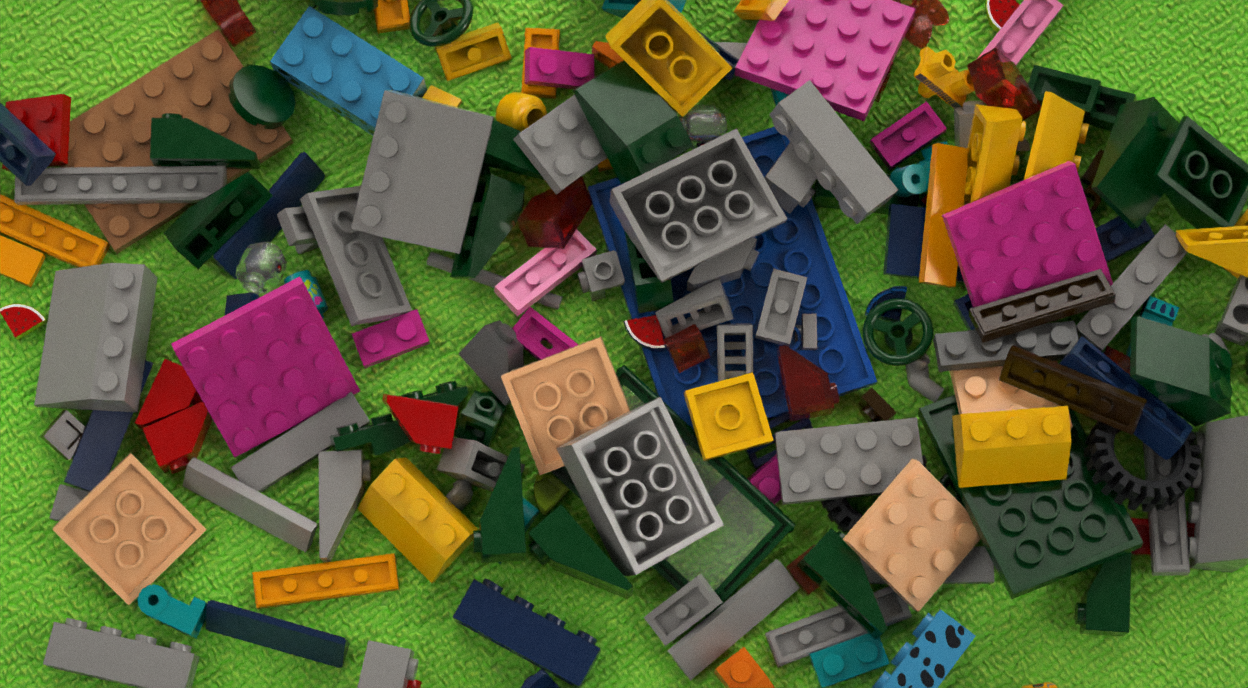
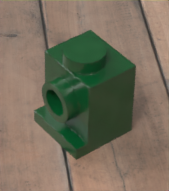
(485, 411)

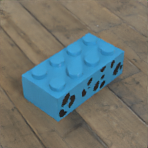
(342, 69)
(931, 656)

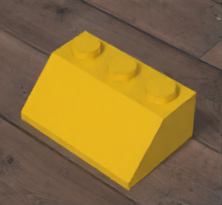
(1056, 135)
(992, 150)
(1012, 446)
(417, 518)

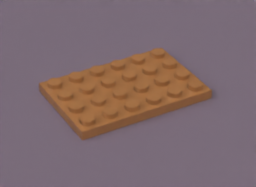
(120, 130)

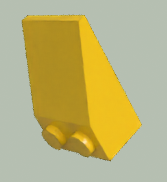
(668, 53)

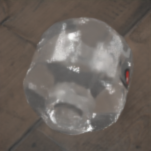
(704, 124)
(261, 268)

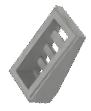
(710, 297)
(734, 329)

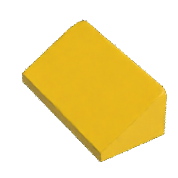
(473, 51)

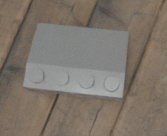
(422, 172)
(696, 206)
(97, 338)
(640, 487)
(1220, 497)

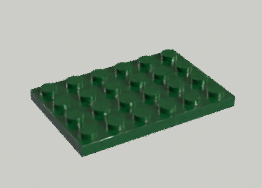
(1041, 527)

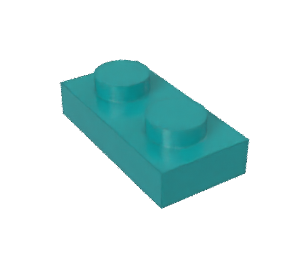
(848, 659)

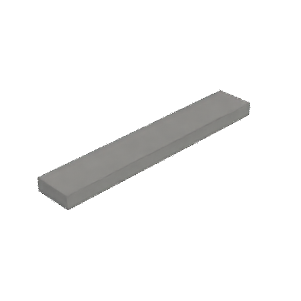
(121, 185)

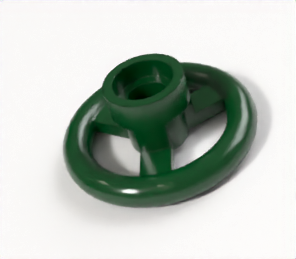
(445, 23)
(900, 344)

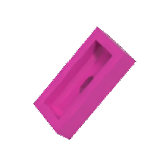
(534, 328)

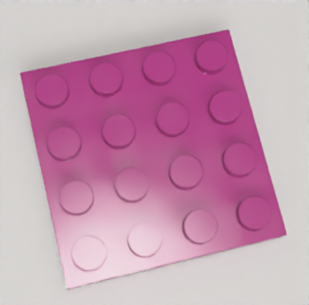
(832, 43)
(1026, 236)
(265, 366)

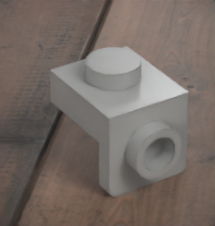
(600, 274)

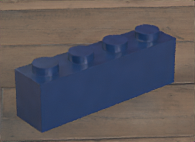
(526, 633)

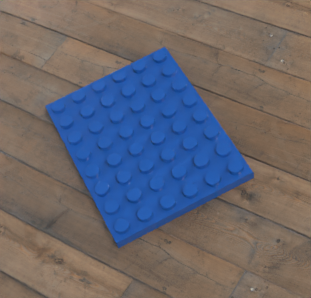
(791, 247)

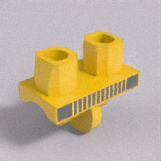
(940, 77)

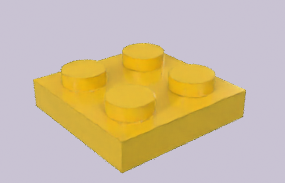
(728, 416)

